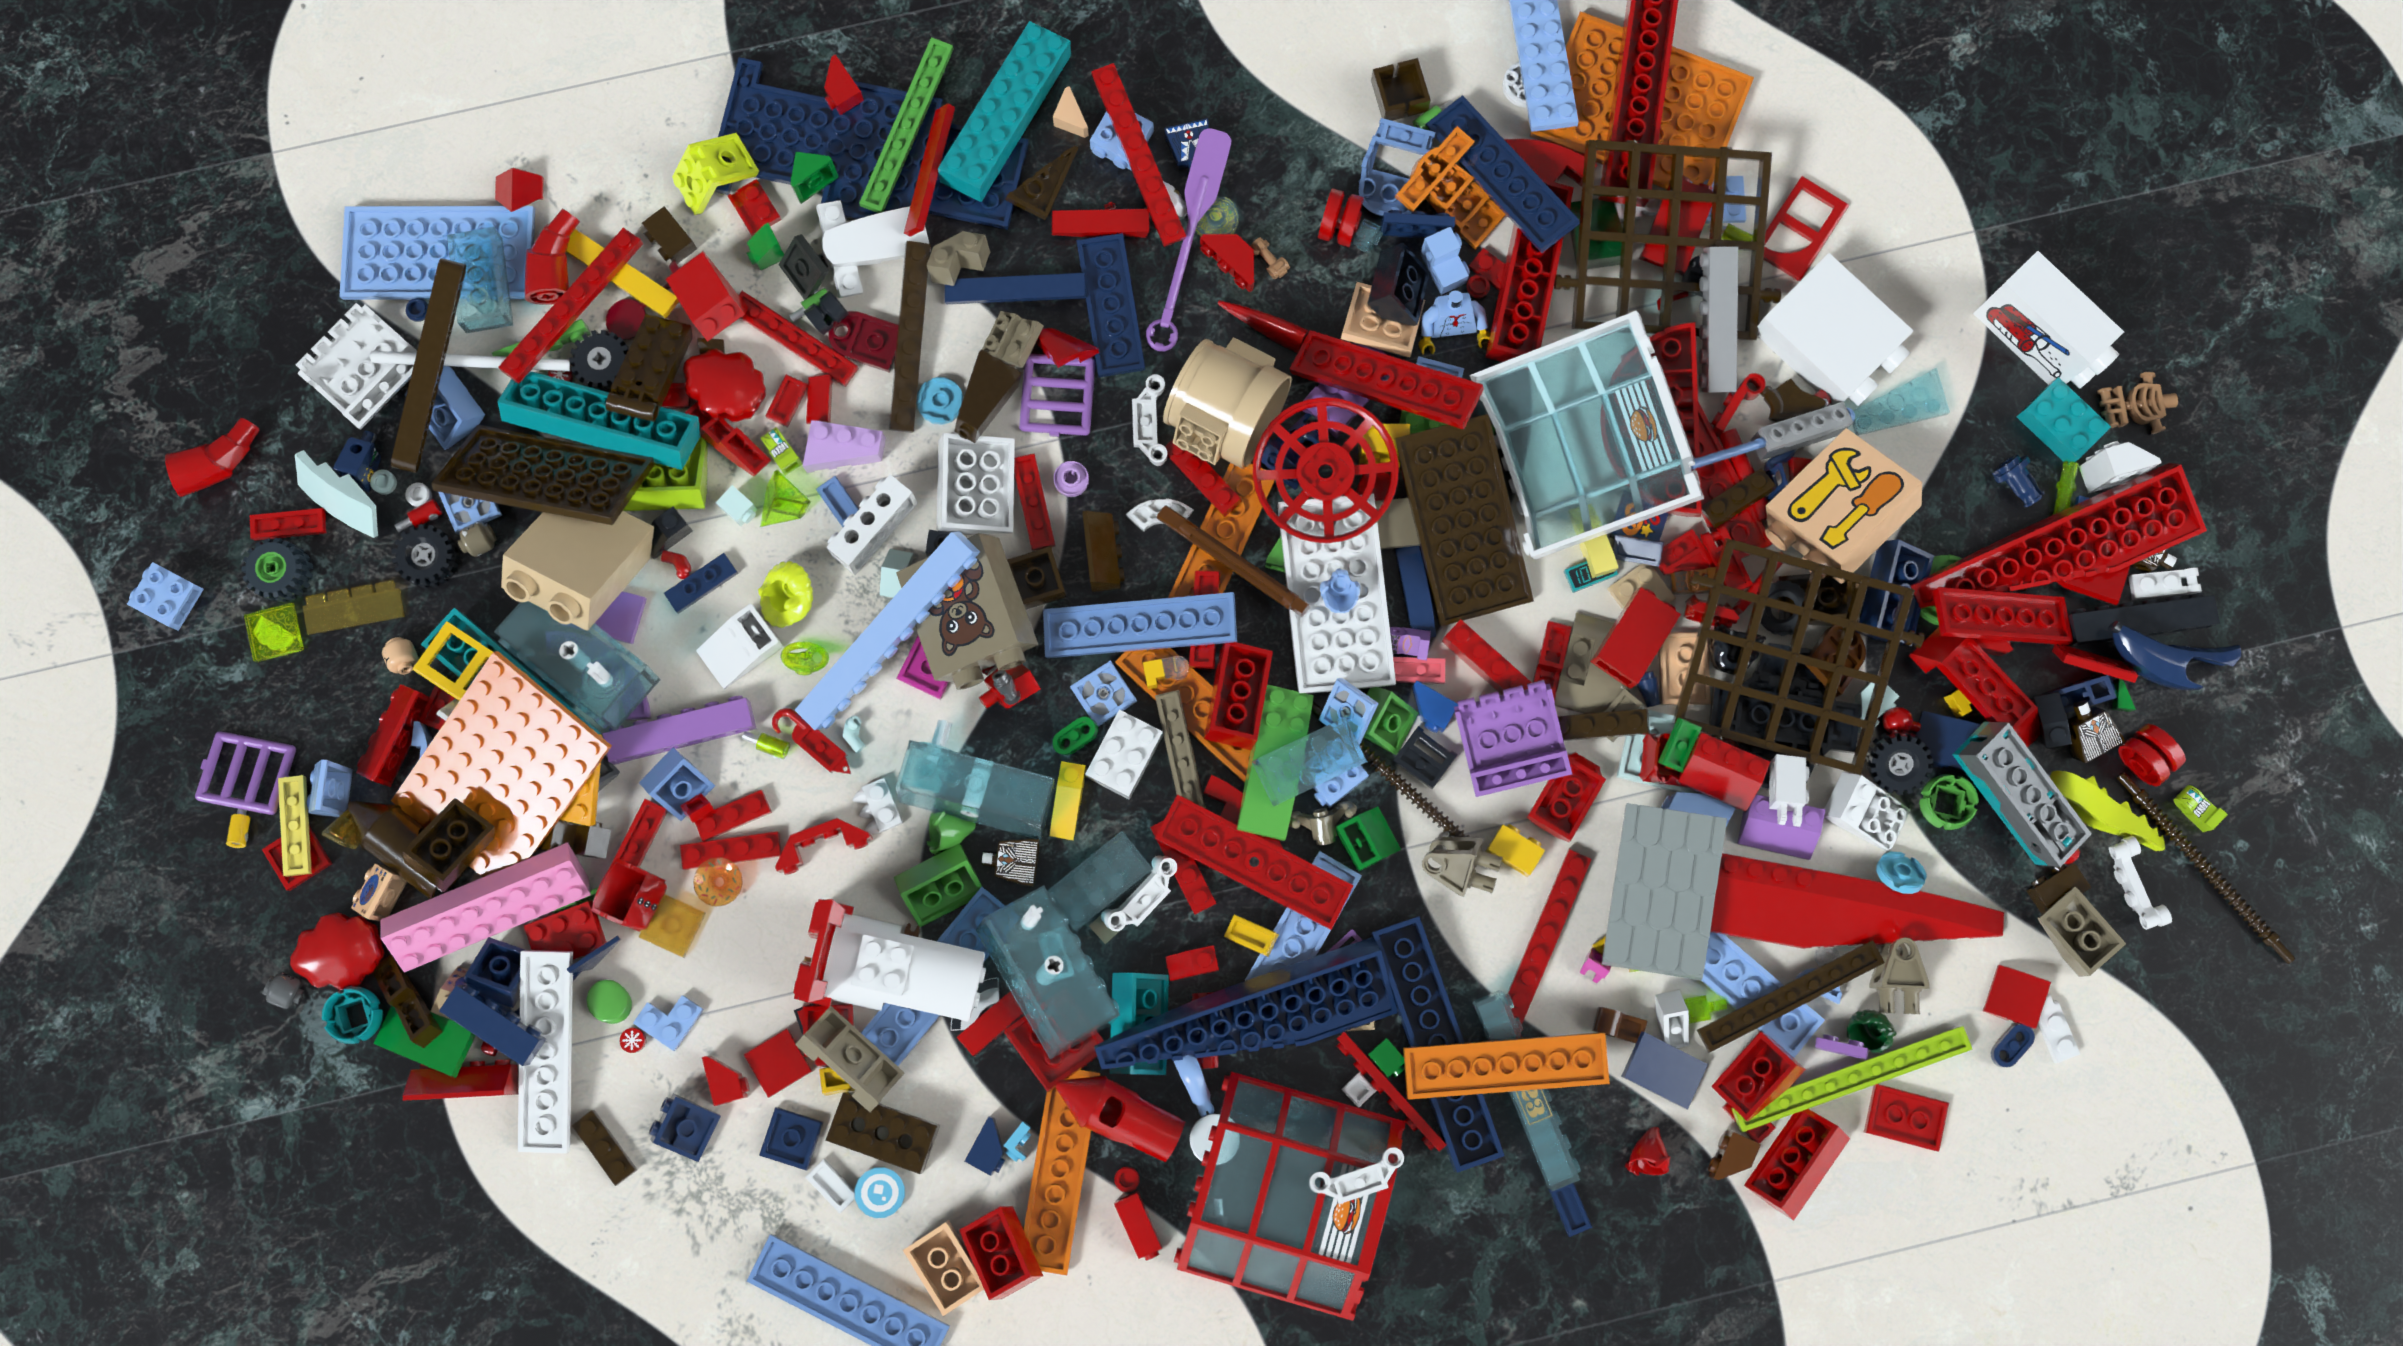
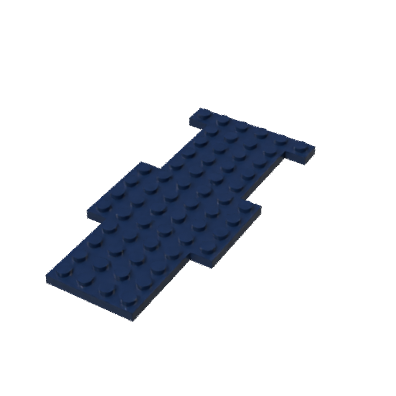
(782, 122)

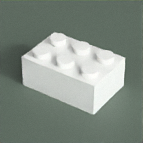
(1124, 754)

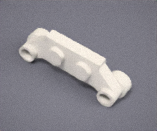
(1146, 420)
(2134, 891)
(1144, 898)
(1360, 1181)

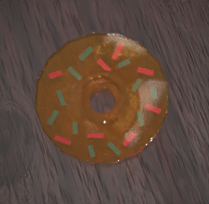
(705, 881)

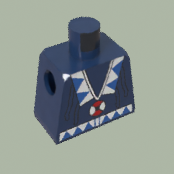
(1183, 141)

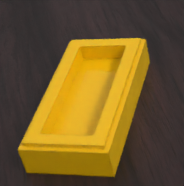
(1251, 935)

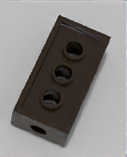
(867, 1142)

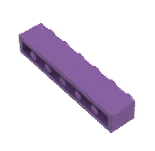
(680, 730)

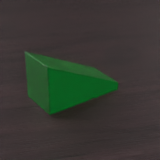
(2123, 701)

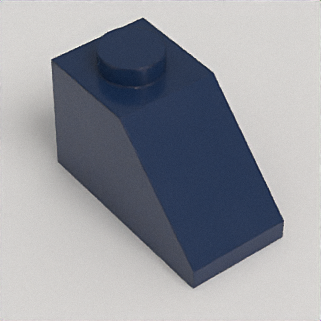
(987, 1149)

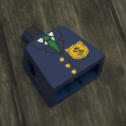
(359, 460)

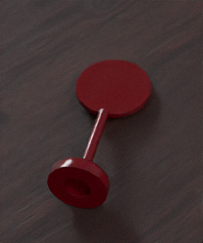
(627, 314)

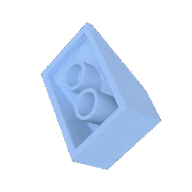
(329, 789)

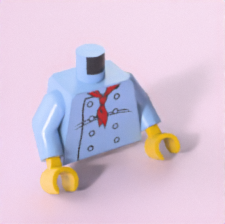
(1453, 316)

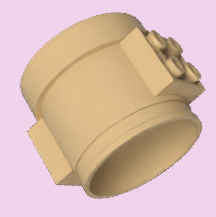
(1225, 401)

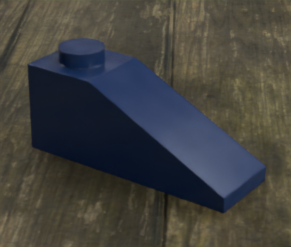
(2093, 688)

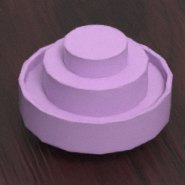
(1071, 479)

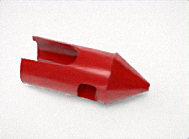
(1121, 1115)

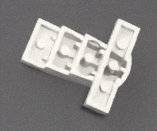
(861, 242)

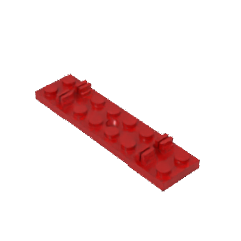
(1409, 387)
(1278, 875)

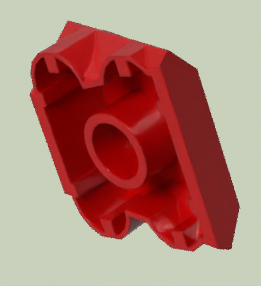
(1724, 613)
(1650, 768)

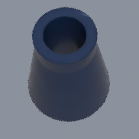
(1649, 688)

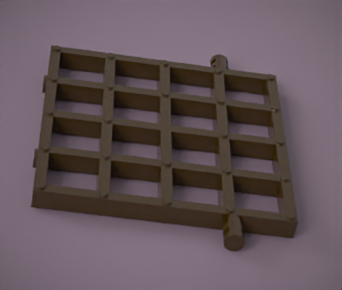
(1671, 239)
(1793, 655)

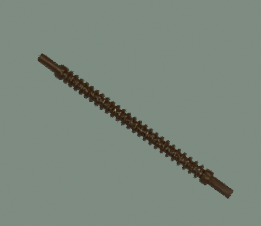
(1404, 787)
(2270, 938)

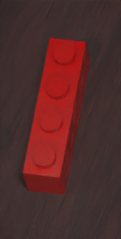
(1483, 658)

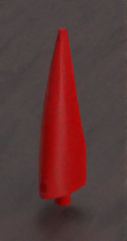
(1273, 327)

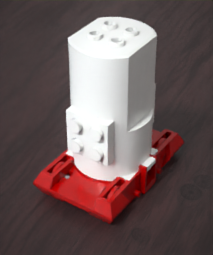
(873, 963)

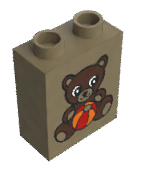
(977, 620)

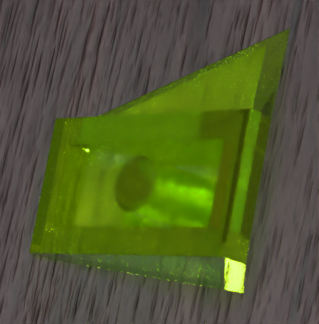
(782, 501)

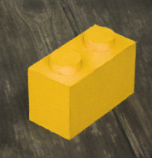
(1515, 849)

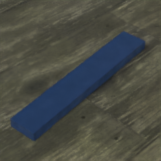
(1016, 288)

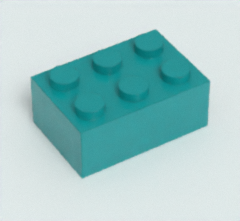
(2063, 421)

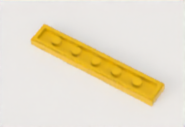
(627, 278)

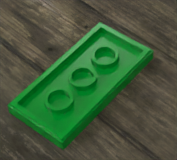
(443, 1054)

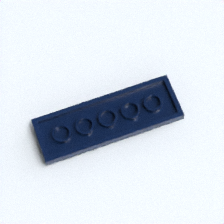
(1111, 305)

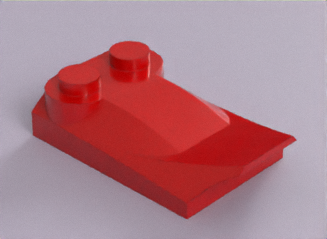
(1567, 799)

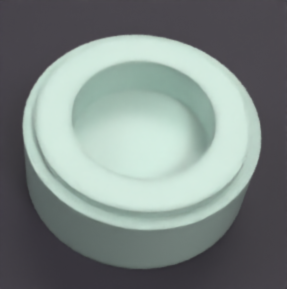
(383, 482)

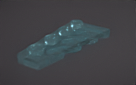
(1910, 403)

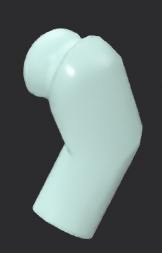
(851, 733)

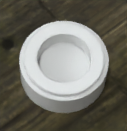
(418, 494)

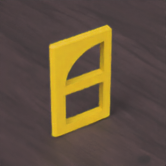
(458, 688)

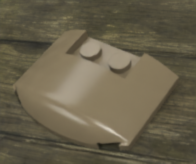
(1581, 683)

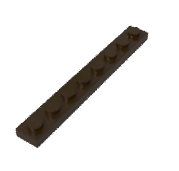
(909, 337)
(1790, 996)

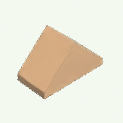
(1068, 115)

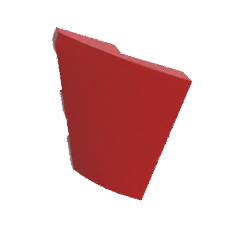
(1063, 347)

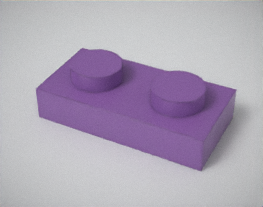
(1831, 1044)

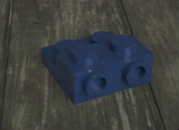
(684, 1127)

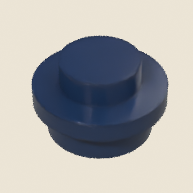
(416, 309)

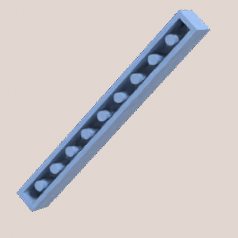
(888, 630)

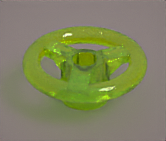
(802, 662)

